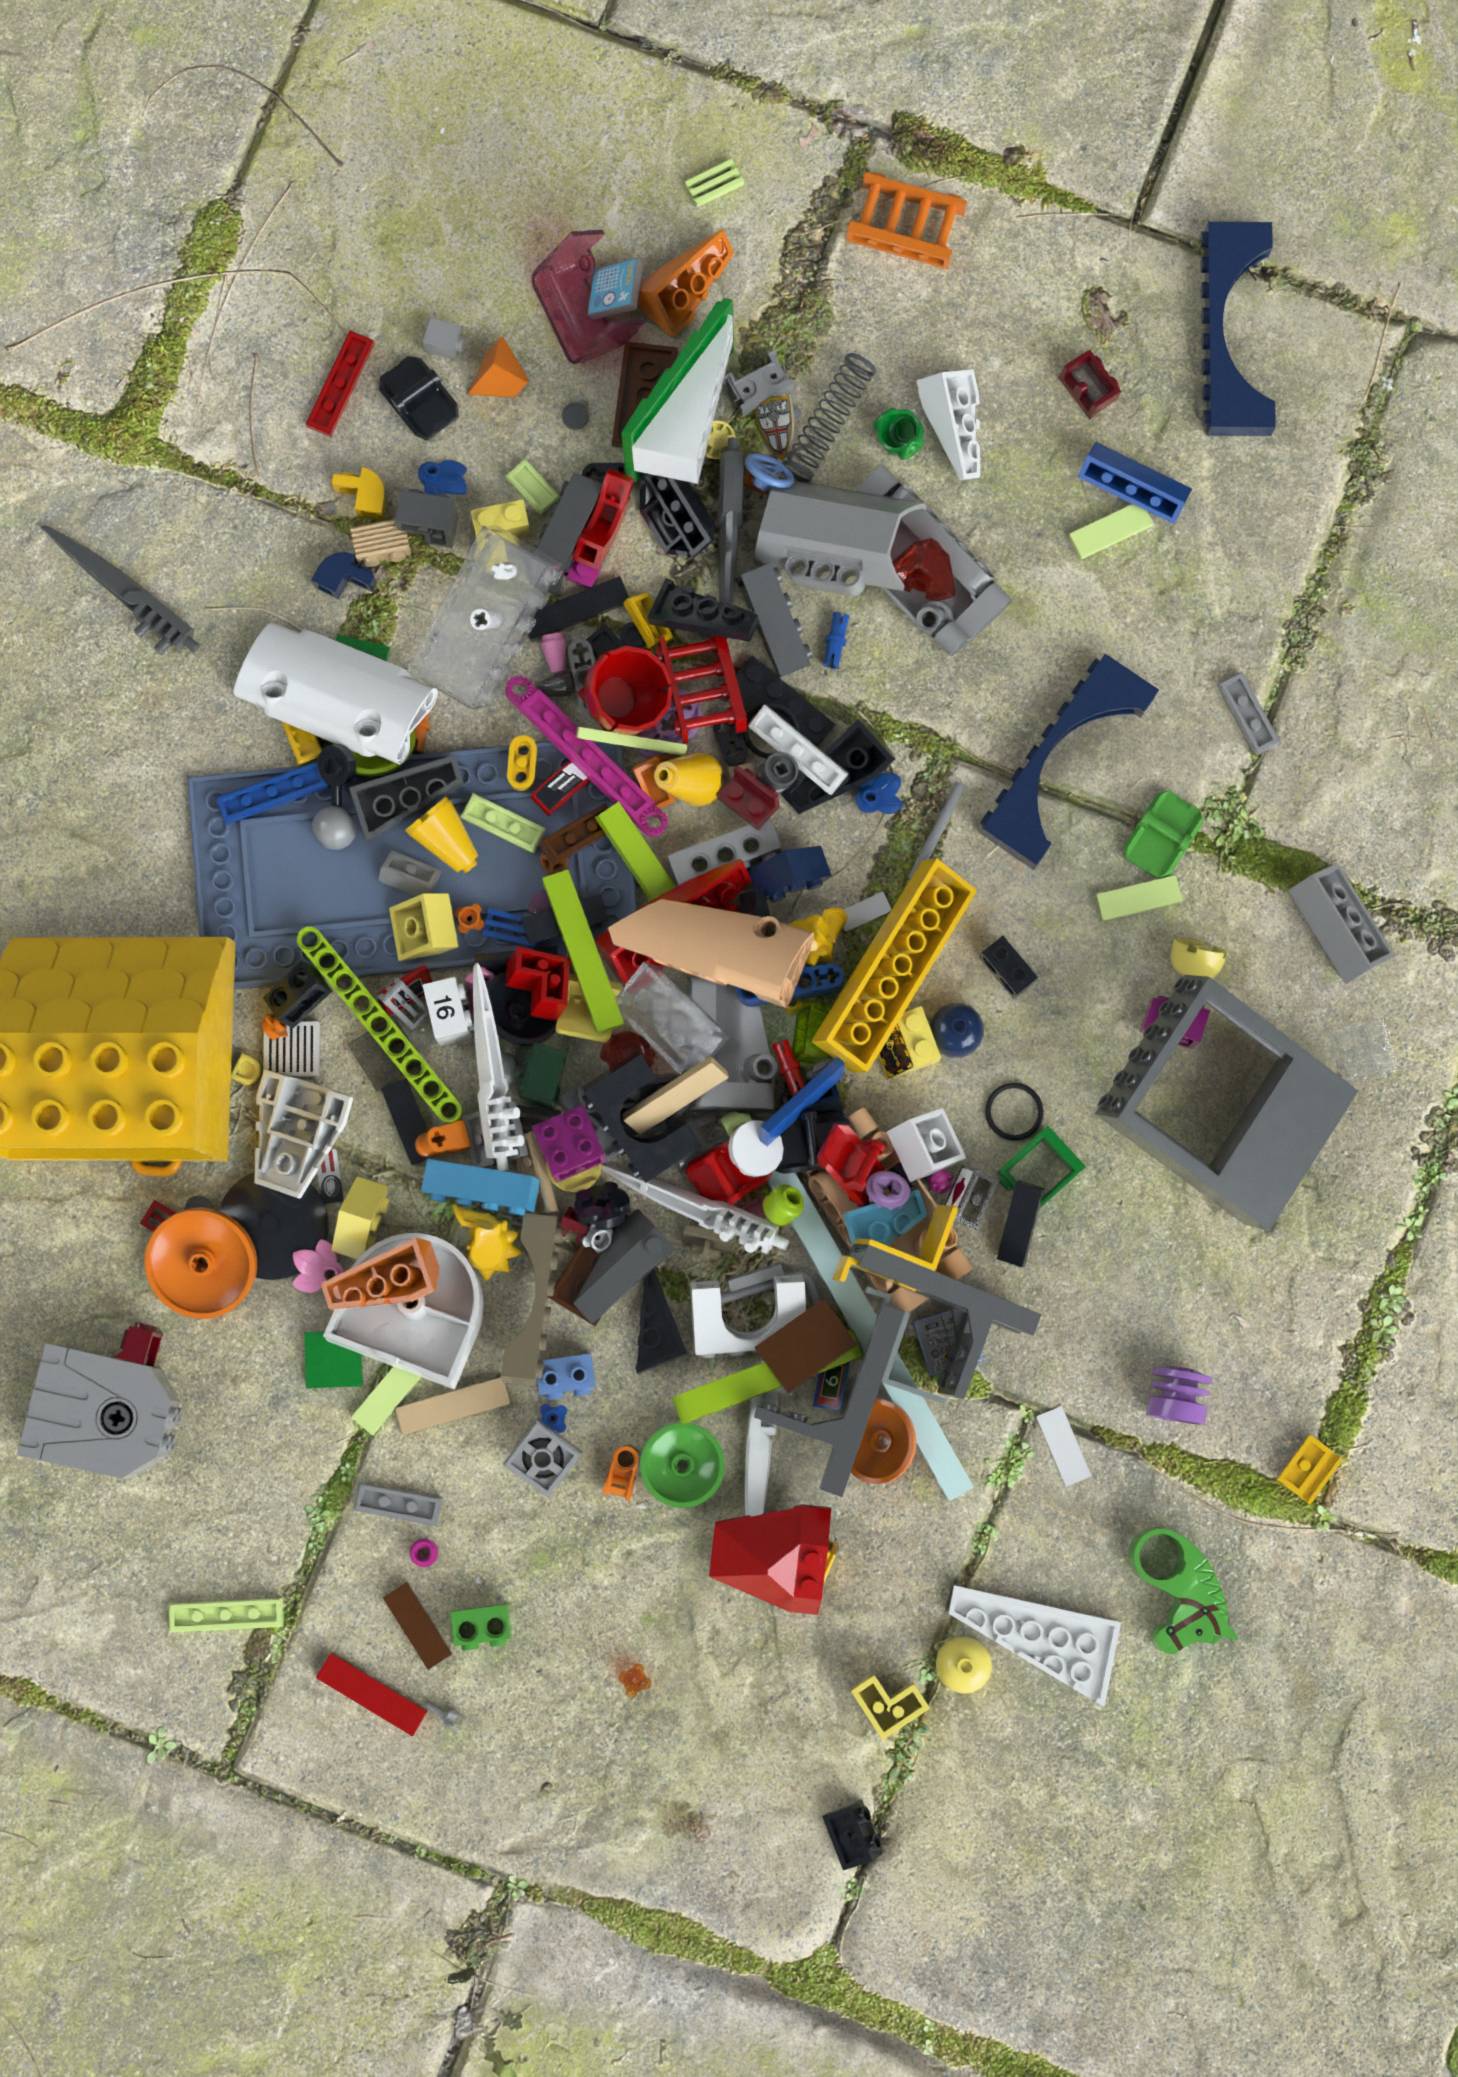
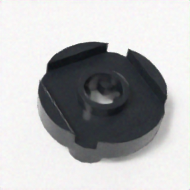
(589, 1204)

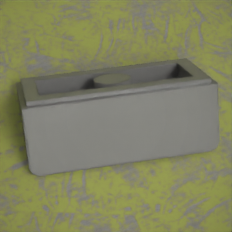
(408, 874)

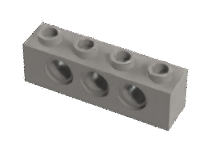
(708, 851)

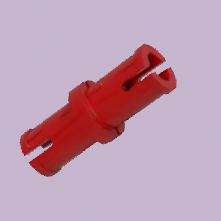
(789, 1066)

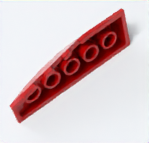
(708, 890)

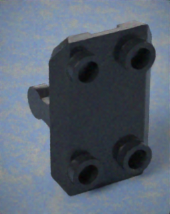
(418, 397)
(804, 1140)

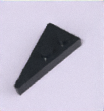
(659, 1335)

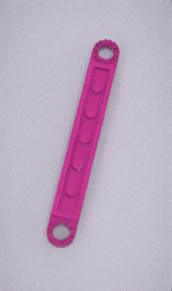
(586, 755)

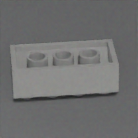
(1341, 923)

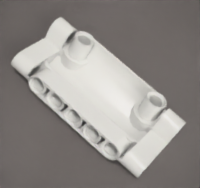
(334, 691)

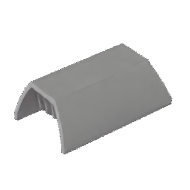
(834, 533)

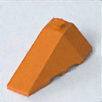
(678, 287)

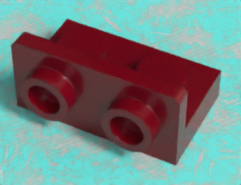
(749, 797)

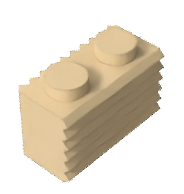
(379, 543)

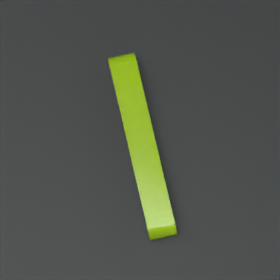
(739, 1388)

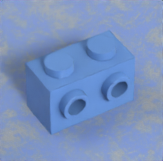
(567, 1375)

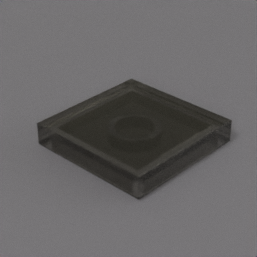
(375, 1061)

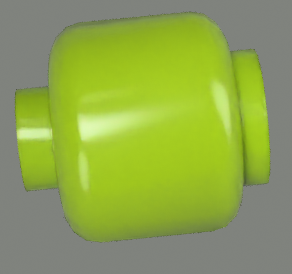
(783, 1205)

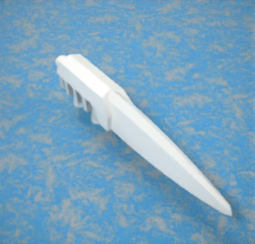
(492, 1083)
(709, 1213)
(759, 1453)

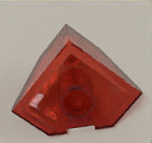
(926, 569)

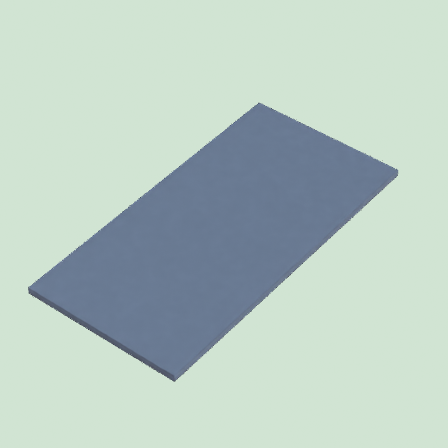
(274, 877)

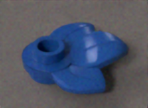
(446, 477)
(883, 792)

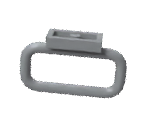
(763, 1280)

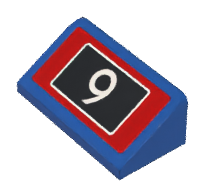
(831, 1388)

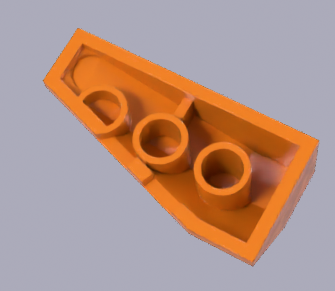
(386, 1279)

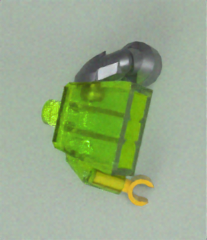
(808, 1021)

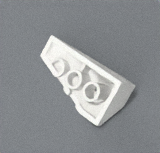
(950, 407)

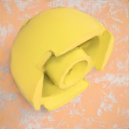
(1195, 958)
(963, 1664)

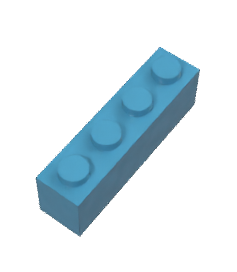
(481, 1186)

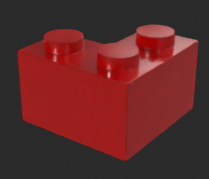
(544, 976)

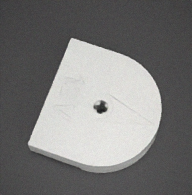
(427, 1338)

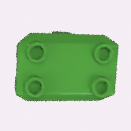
(1163, 834)

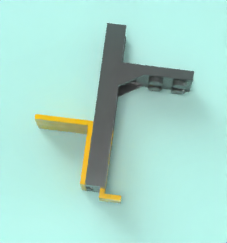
(971, 1308)

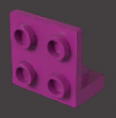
(569, 1144)

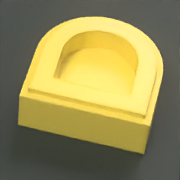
(247, 1070)

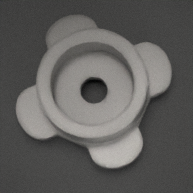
(599, 1244)

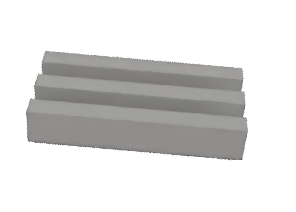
(392, 992)

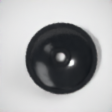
(513, 1001)

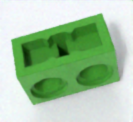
(480, 1618)

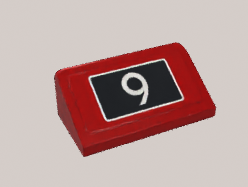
(414, 982)

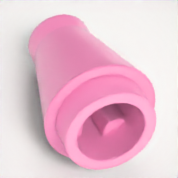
(555, 651)

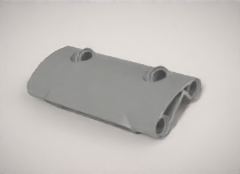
(977, 595)

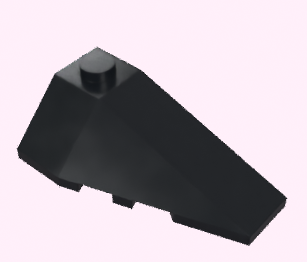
(858, 752)

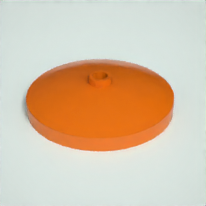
(186, 1281)

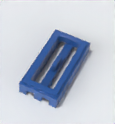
(507, 938)

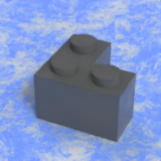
(428, 515)

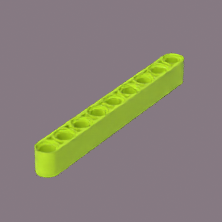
(373, 1013)

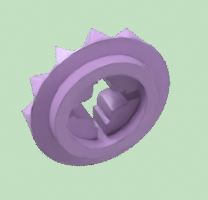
(879, 1182)

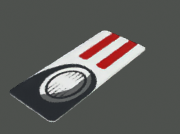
(330, 1179)

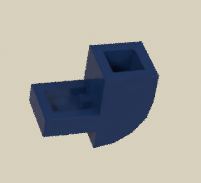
(337, 570)

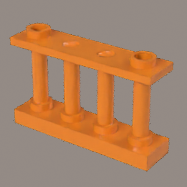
(906, 246)

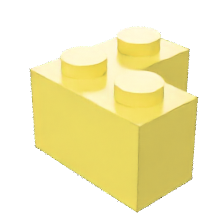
(508, 516)
(360, 1218)
(886, 1712)

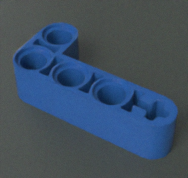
(813, 990)

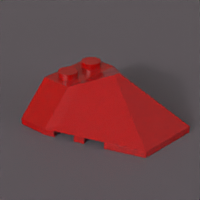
(775, 1556)

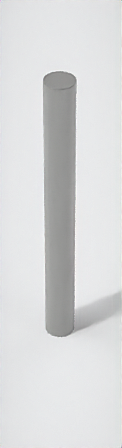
(939, 826)

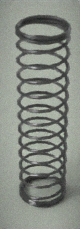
(850, 364)

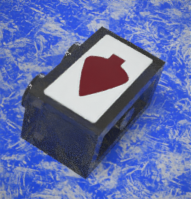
(971, 1195)

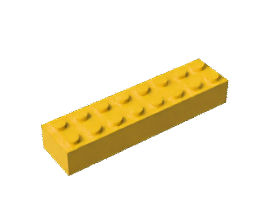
(894, 965)

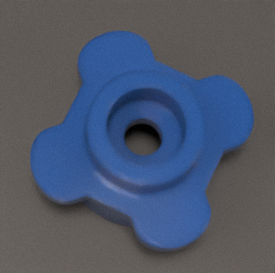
(559, 1412)

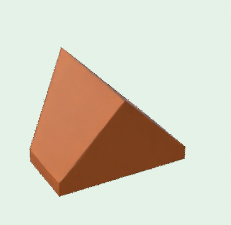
(499, 373)
(645, 780)

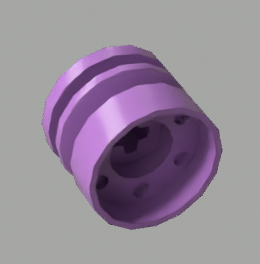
(1179, 1395)

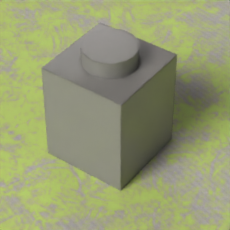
(443, 339)

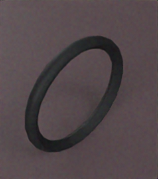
(771, 704)
(1018, 1086)

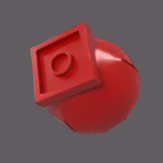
(625, 690)

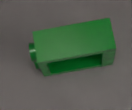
(1058, 1148)

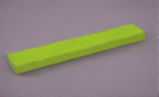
(582, 951)

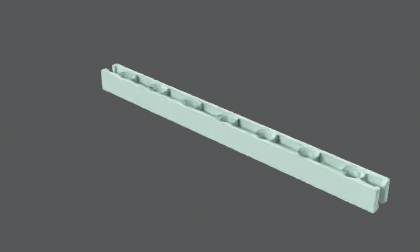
(861, 1318)

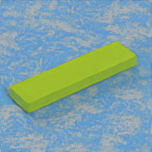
(634, 851)

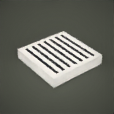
(297, 1053)

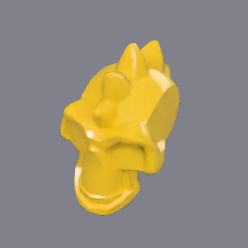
(825, 930)
(489, 1242)

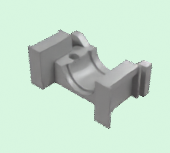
(758, 384)

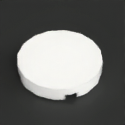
(750, 1153)

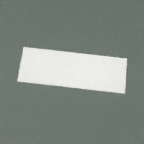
(1063, 1446)

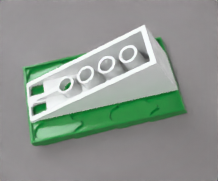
(675, 422)

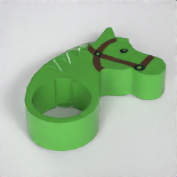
(1199, 1600)

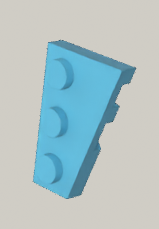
(883, 1224)

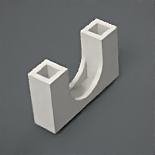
(714, 1336)

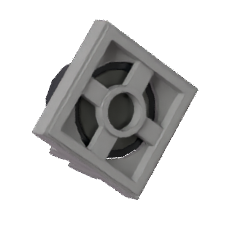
(543, 1456)

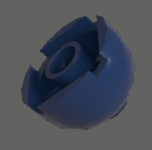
(957, 1030)

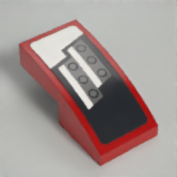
(559, 788)

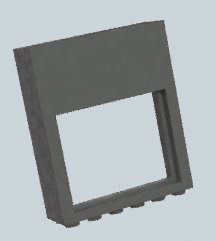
(1274, 1135)

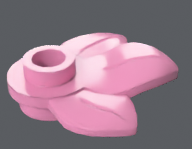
(313, 1266)

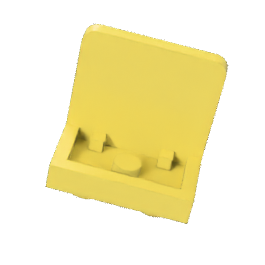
(576, 1017)

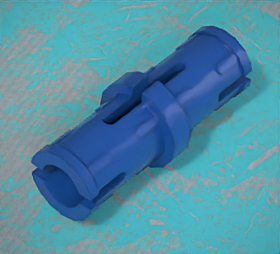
(835, 640)

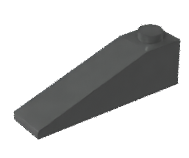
(631, 1256)

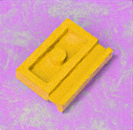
(1309, 1469)

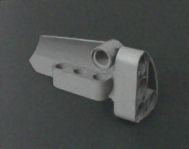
(747, 1045)

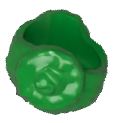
(899, 432)

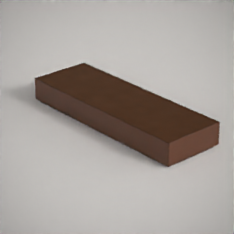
(573, 837)
(417, 1625)

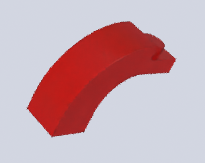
(606, 520)

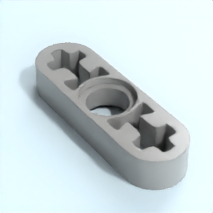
(574, 659)

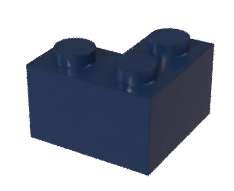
(790, 872)

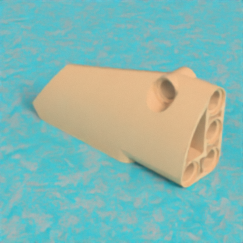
(719, 946)

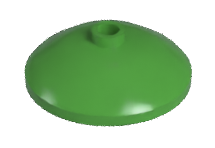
(661, 1471)

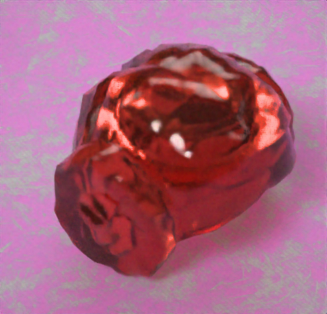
(623, 1045)

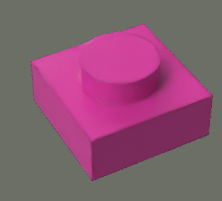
(583, 575)

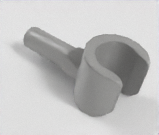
(447, 1716)

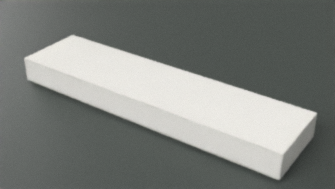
(808, 756)

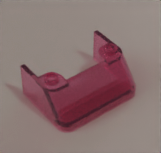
(565, 297)

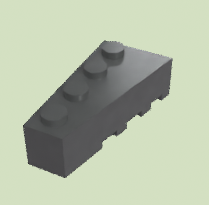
(567, 523)
(775, 619)
(397, 797)

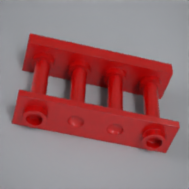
(727, 691)

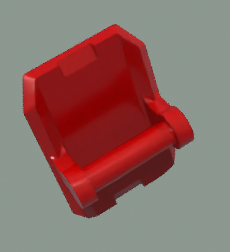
(851, 1161)
(719, 1178)

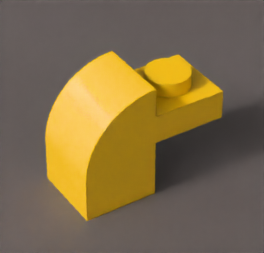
(369, 489)

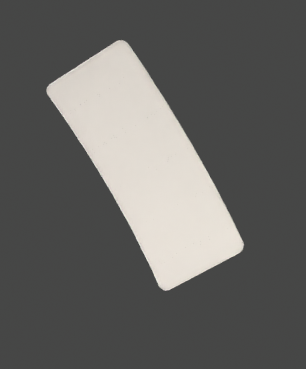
(866, 911)

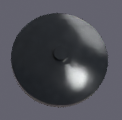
(277, 1224)

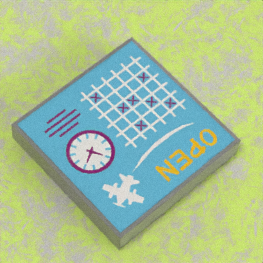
(615, 288)

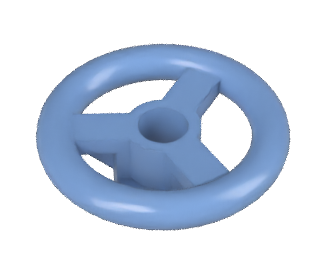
(766, 474)

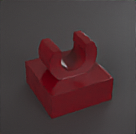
(570, 1222)

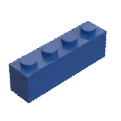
(1134, 482)

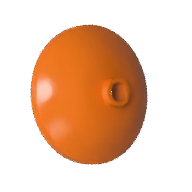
(882, 1463)

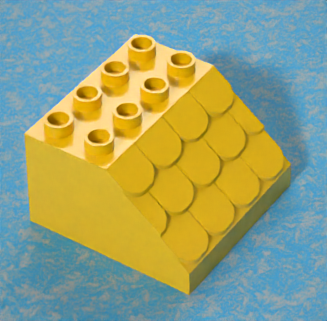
(116, 1048)

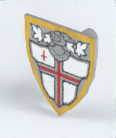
(776, 423)

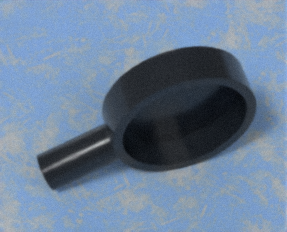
(336, 768)

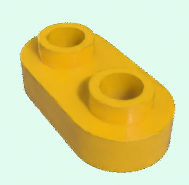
(522, 764)

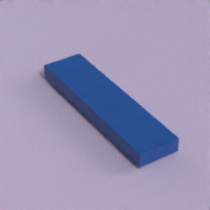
(271, 793)
(801, 1101)

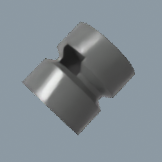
(778, 771)

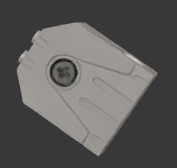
(79, 1409)

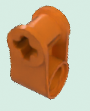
(443, 1140)
(621, 1475)

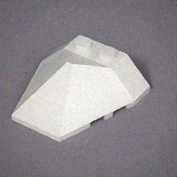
(295, 1130)

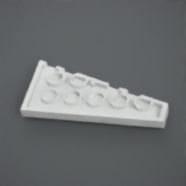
(1058, 1641)

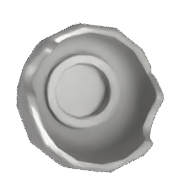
(334, 827)

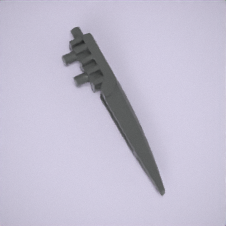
(729, 517)
(136, 598)

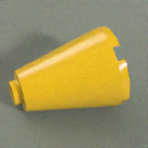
(691, 778)
(445, 836)

